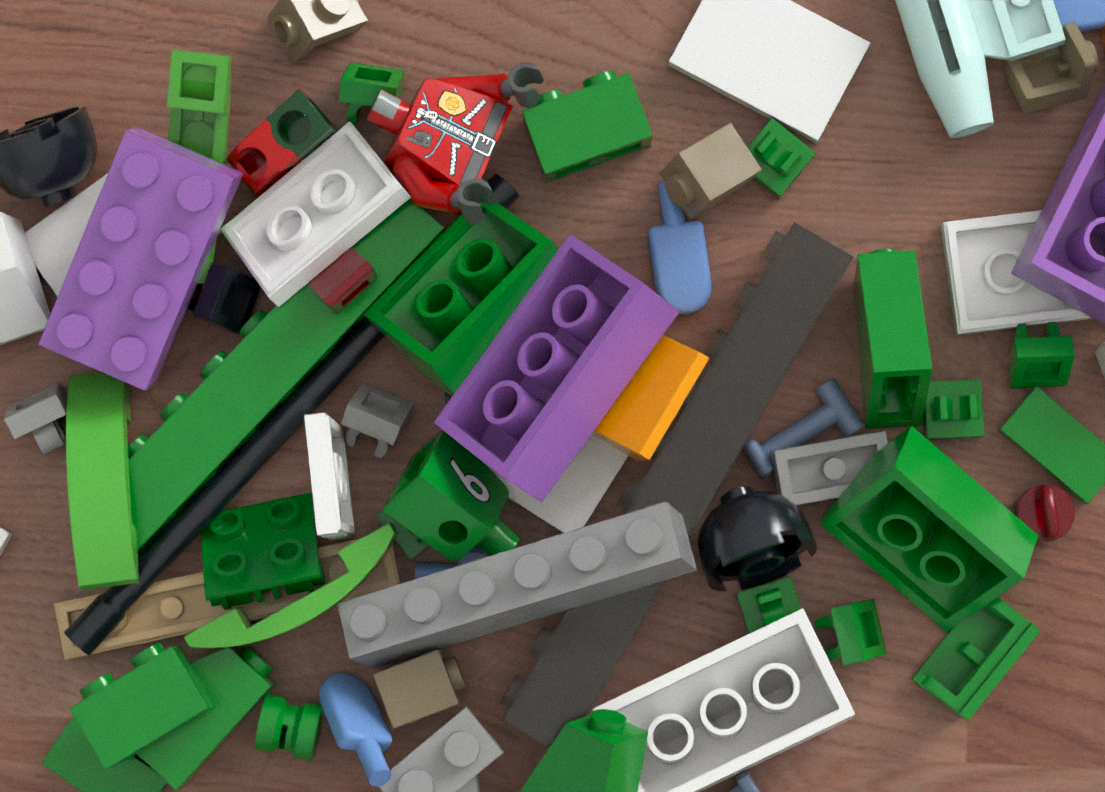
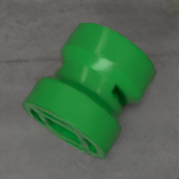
(302, 732)

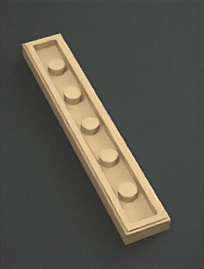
(180, 606)

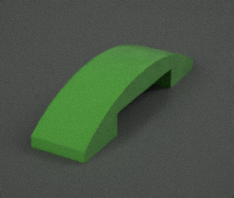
(200, 108)
(100, 481)
(236, 629)

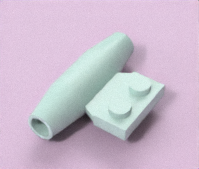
(956, 36)

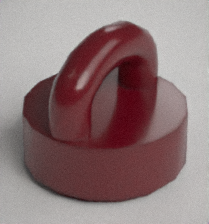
(1046, 511)

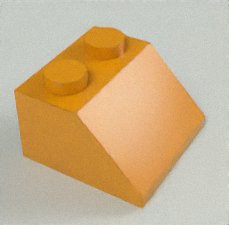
(651, 399)

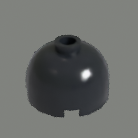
(48, 156)
(752, 539)

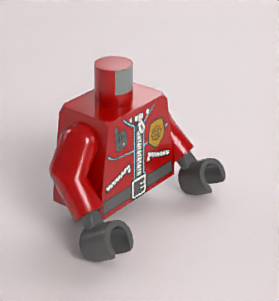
(450, 136)

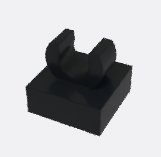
(226, 298)

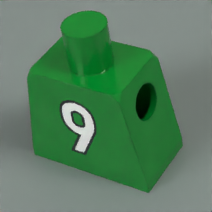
(451, 500)

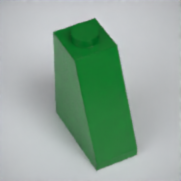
(891, 339)
(237, 686)
(592, 756)

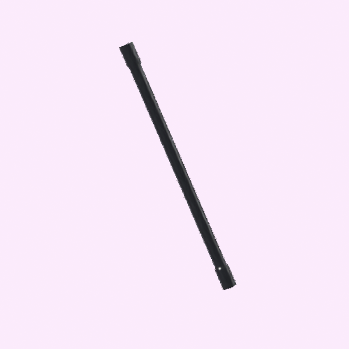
(111, 607)

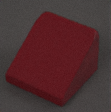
(343, 280)

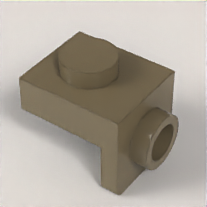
(309, 23)
(1054, 74)

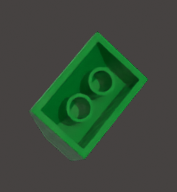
(461, 293)
(931, 530)

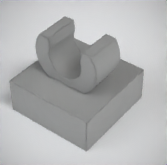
(40, 415)
(376, 415)

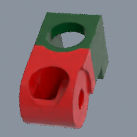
(281, 142)

